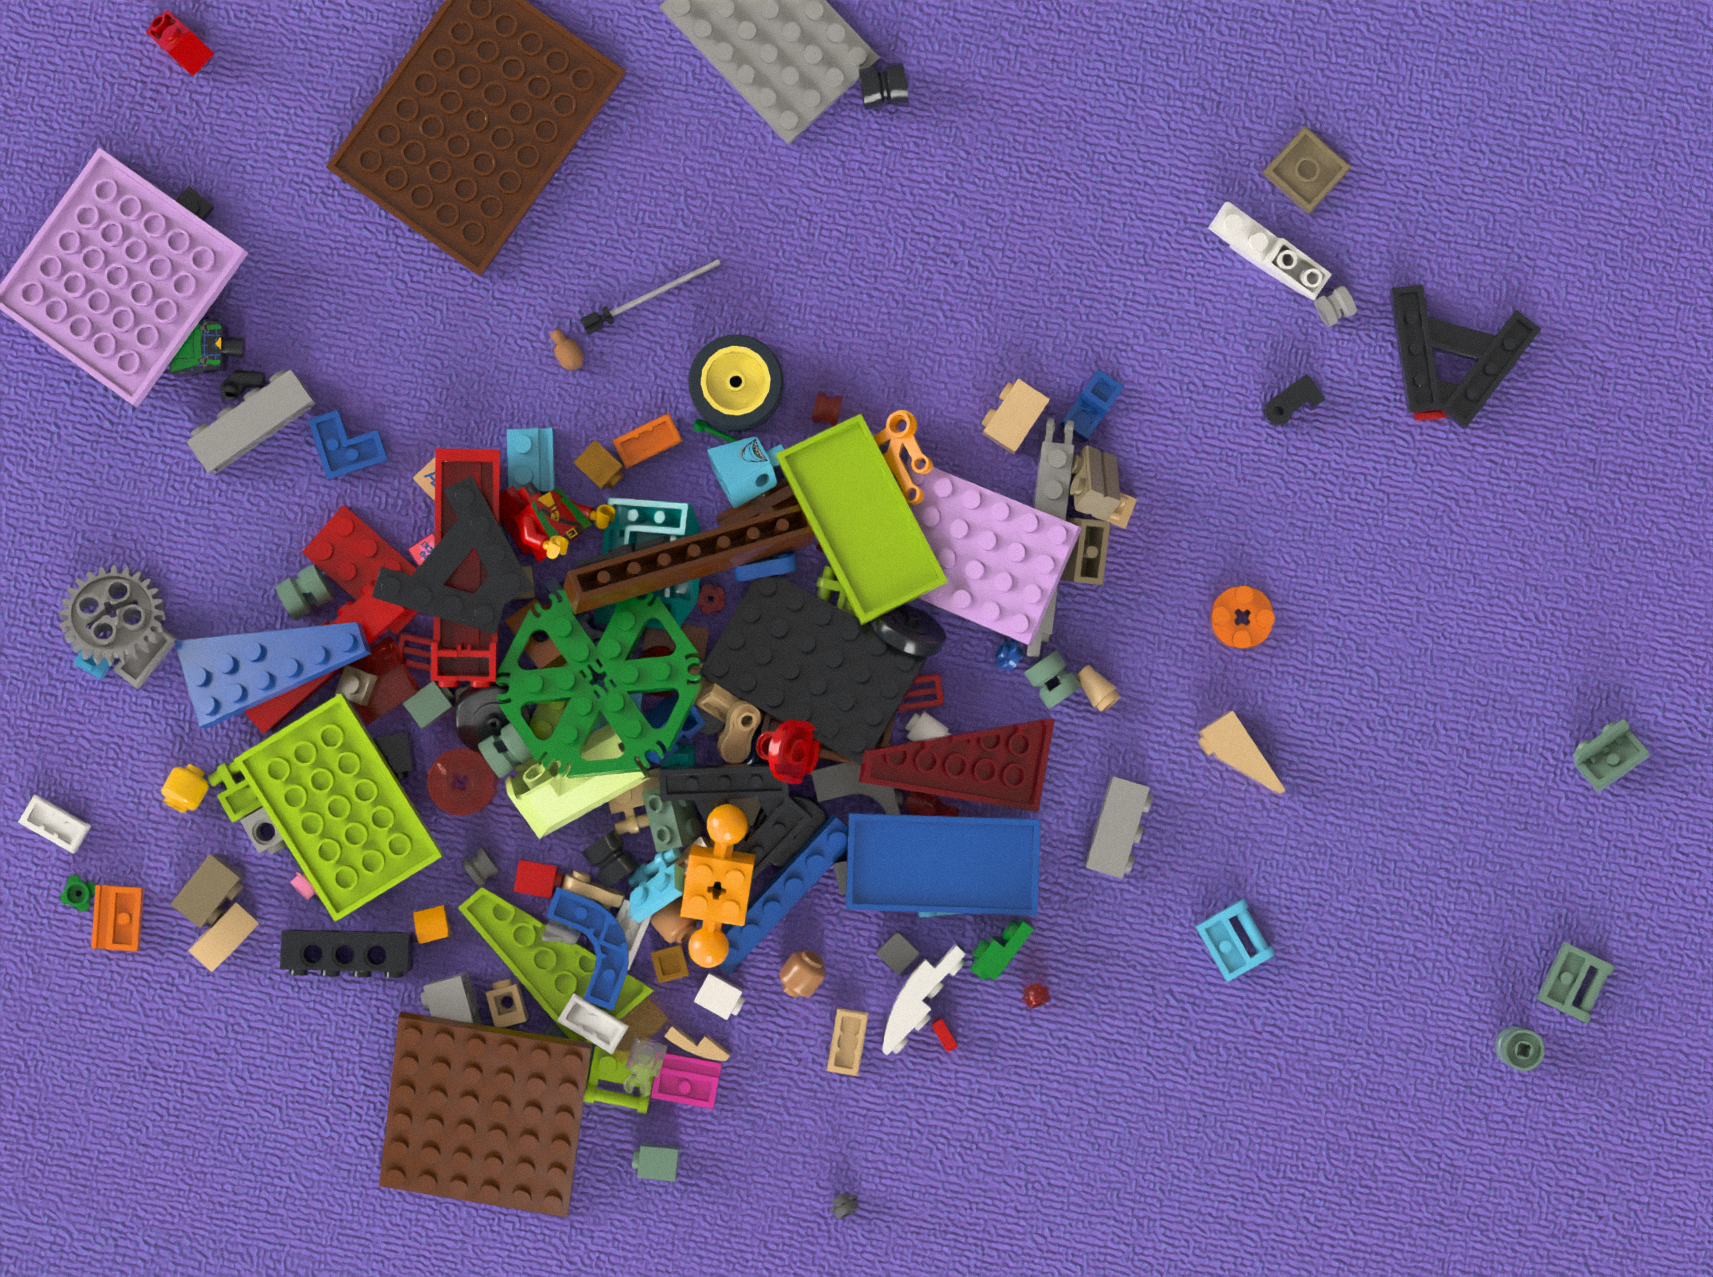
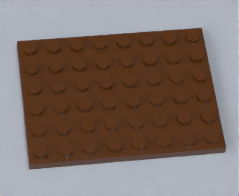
(476, 124)

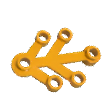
(892, 456)

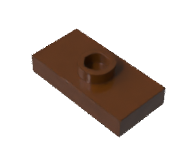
(659, 637)

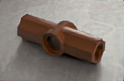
(772, 500)

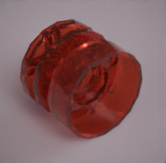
(481, 787)

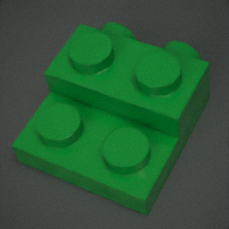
(993, 956)

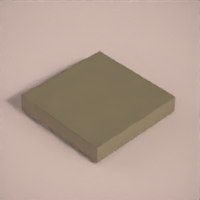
(1306, 170)

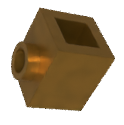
(600, 466)

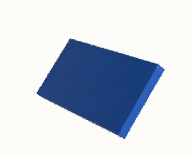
(942, 864)

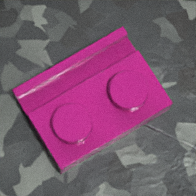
(687, 1080)

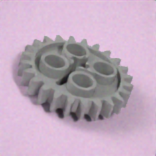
(99, 592)

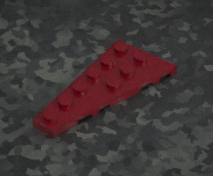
(982, 765)

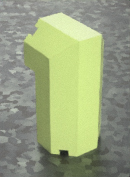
(554, 800)

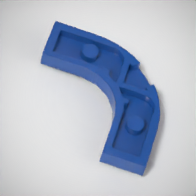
(605, 935)

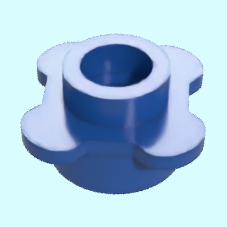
(1008, 655)

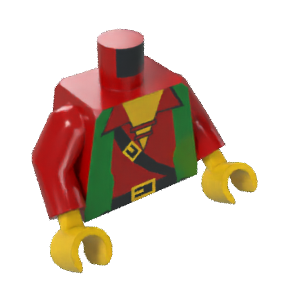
(555, 520)

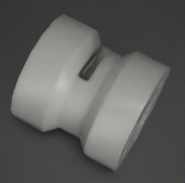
(1335, 306)

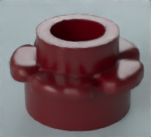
(710, 590)

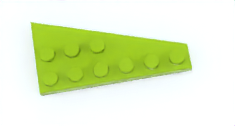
(545, 968)

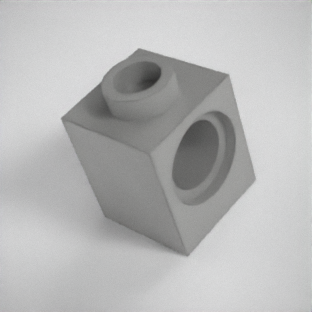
(253, 825)

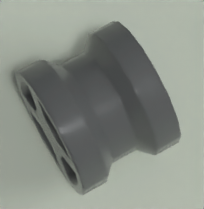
(481, 866)

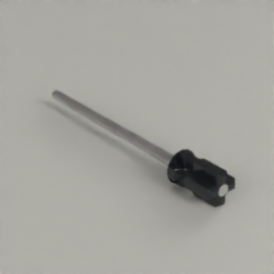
(594, 321)

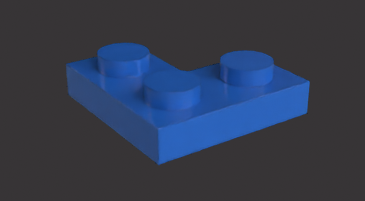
(341, 454)

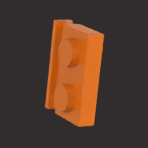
(117, 917)

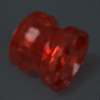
(827, 408)

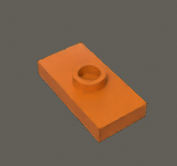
(647, 441)

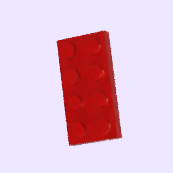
(353, 556)

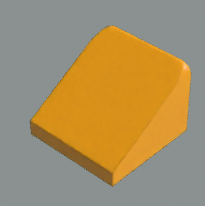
(431, 924)

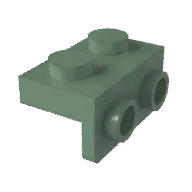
(1609, 755)
(671, 821)

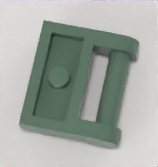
(1566, 978)

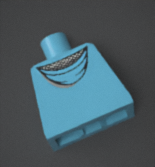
(744, 469)

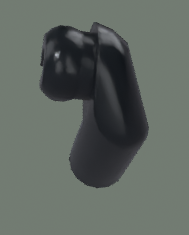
(239, 381)

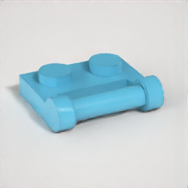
(1225, 944)

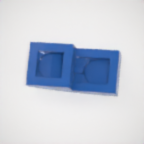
(1093, 404)

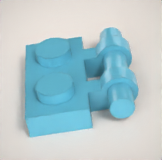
(658, 890)

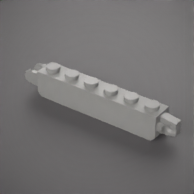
(1052, 498)

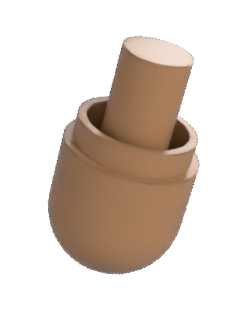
(567, 351)

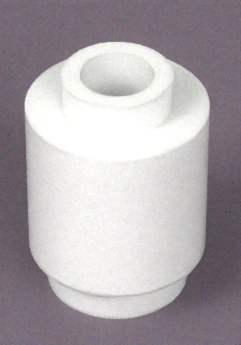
(925, 727)

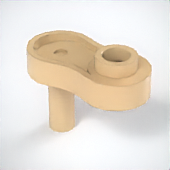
(736, 738)
(580, 883)

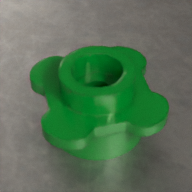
(69, 895)

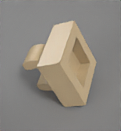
(1123, 512)

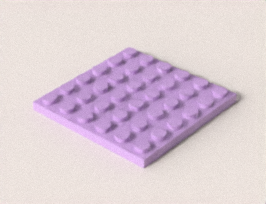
(119, 277)

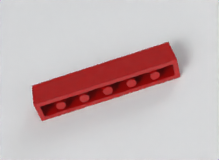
(375, 618)

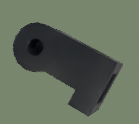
(1281, 407)

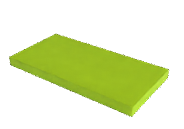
(861, 519)

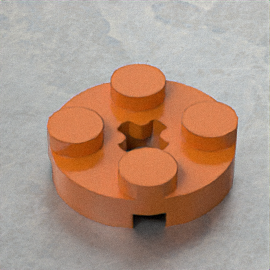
(1240, 635)

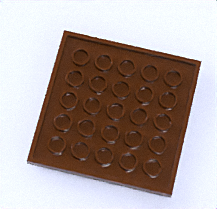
(484, 1114)

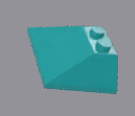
(643, 521)

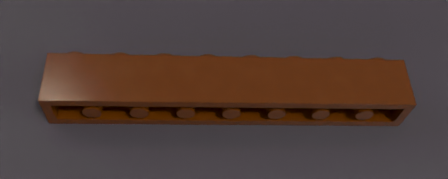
(687, 558)

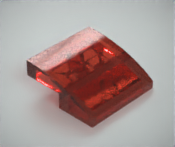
(393, 681)

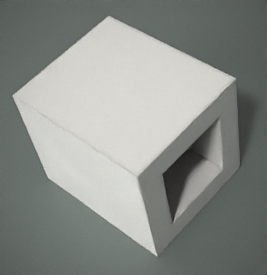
(720, 996)

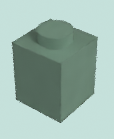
(430, 704)
(656, 1161)

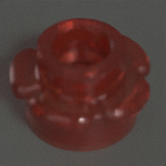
(1036, 996)

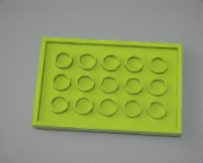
(339, 807)

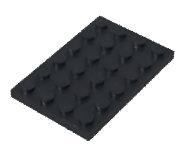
(812, 665)

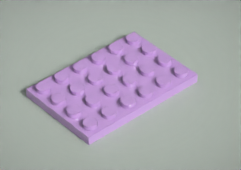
(993, 552)

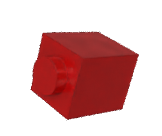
(537, 878)

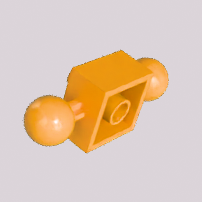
(715, 906)

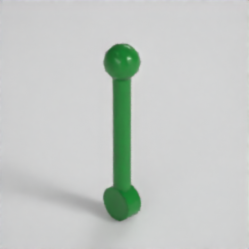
(701, 426)

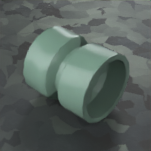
(304, 592)
(1046, 669)
(495, 749)
(1519, 1048)

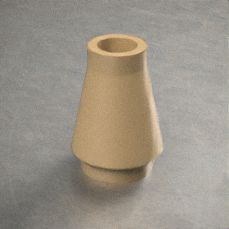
(1098, 689)

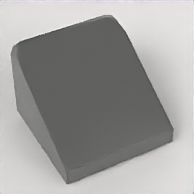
(898, 952)

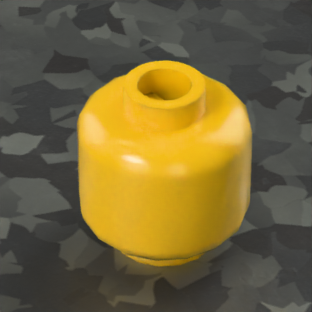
(185, 788)

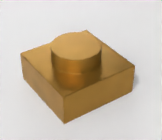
(670, 963)

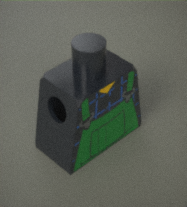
(206, 350)

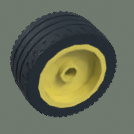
(742, 406)

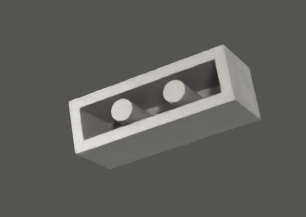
(1118, 827)

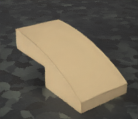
(223, 937)
(705, 1048)

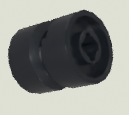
(883, 86)
(610, 858)

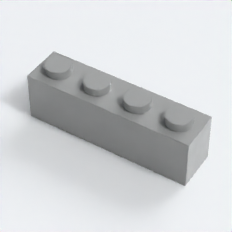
(251, 421)

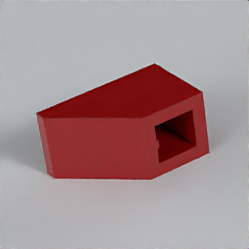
(179, 42)

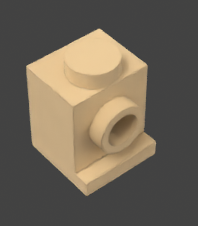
(500, 1014)

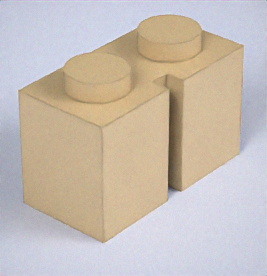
(1015, 415)

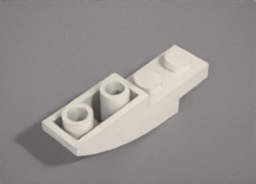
(1269, 252)
(909, 1007)

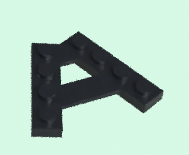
(1420, 335)
(426, 588)
(715, 784)

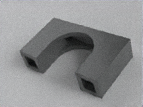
(842, 781)

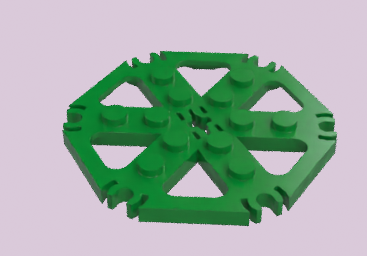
(584, 707)

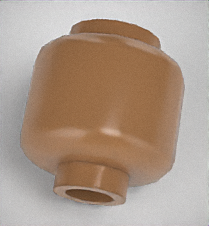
(671, 924)
(802, 973)

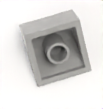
(452, 999)

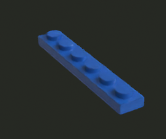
(786, 889)

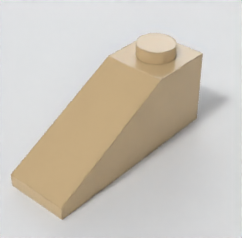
(1234, 747)

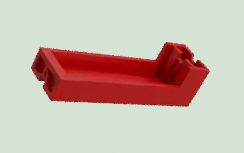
(457, 649)

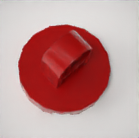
(791, 750)

